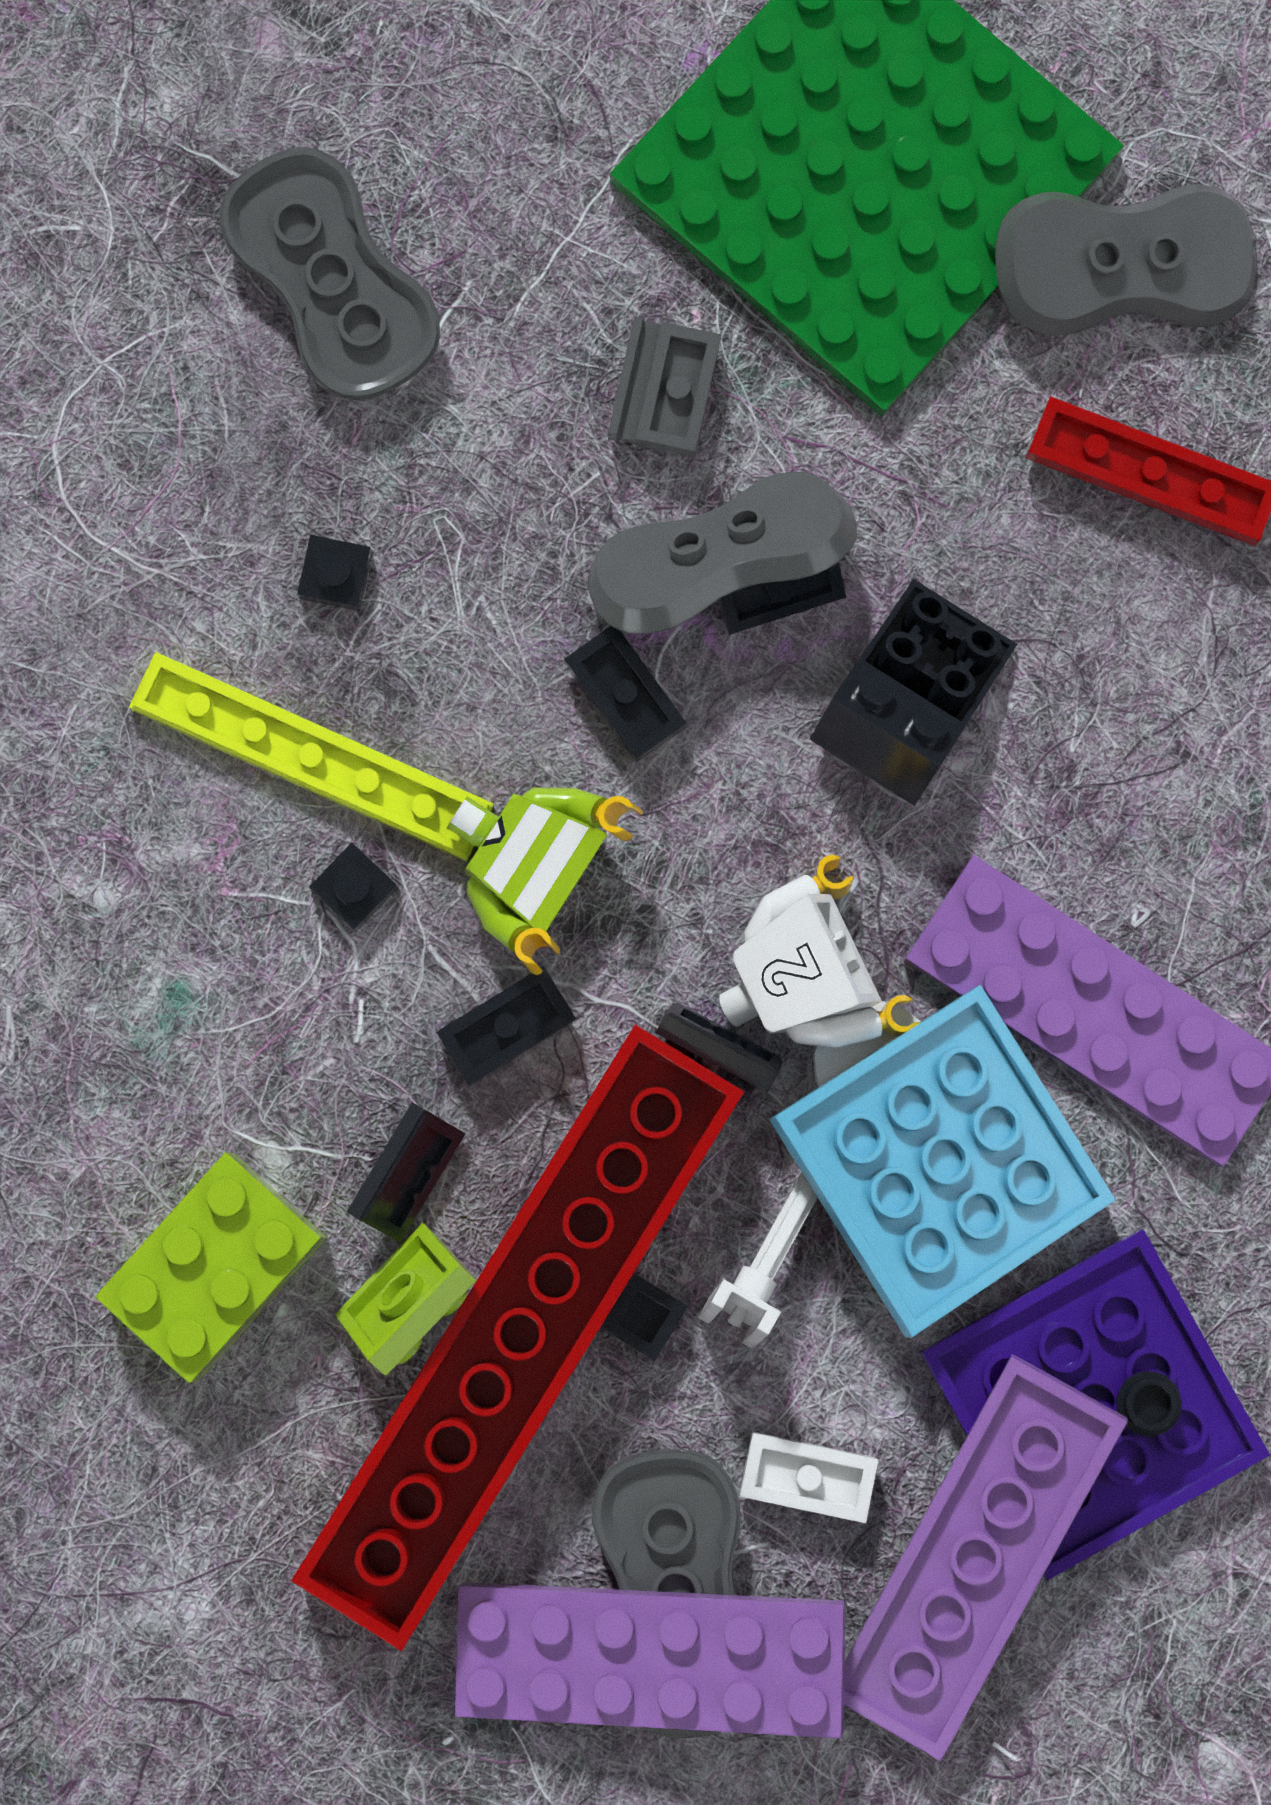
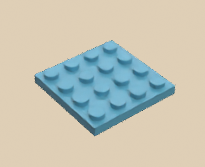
(942, 1161)

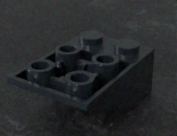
(912, 692)

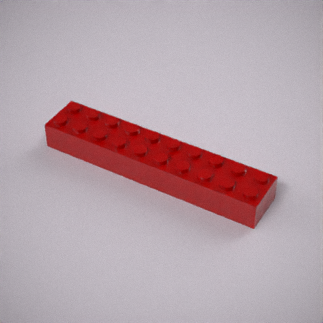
(517, 1338)

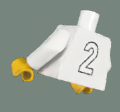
(806, 970)

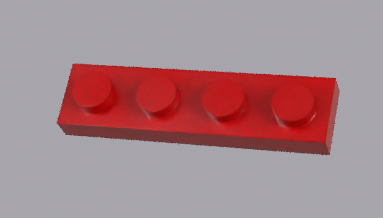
(1152, 471)

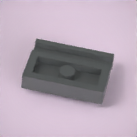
(664, 387)

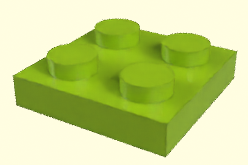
(405, 1299)

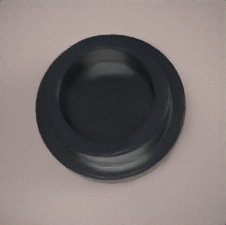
(1149, 1403)

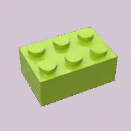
(211, 1267)

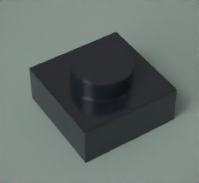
(334, 572)
(353, 887)
(644, 1316)

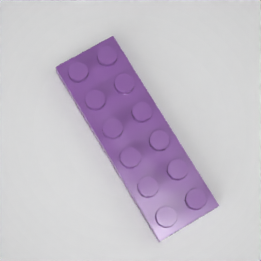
(1097, 1010)
(978, 1555)
(651, 1659)

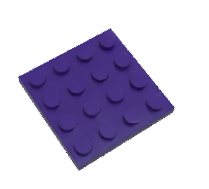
(1093, 1332)

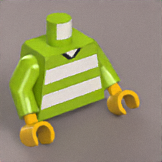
(533, 859)

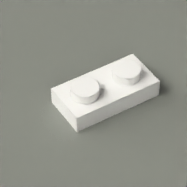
(808, 1477)

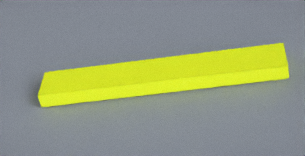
(303, 753)

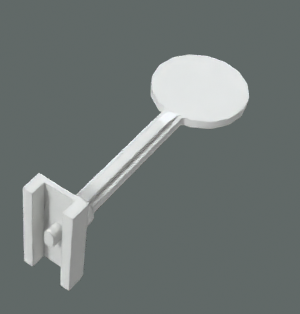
(754, 1285)

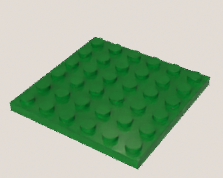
(860, 173)

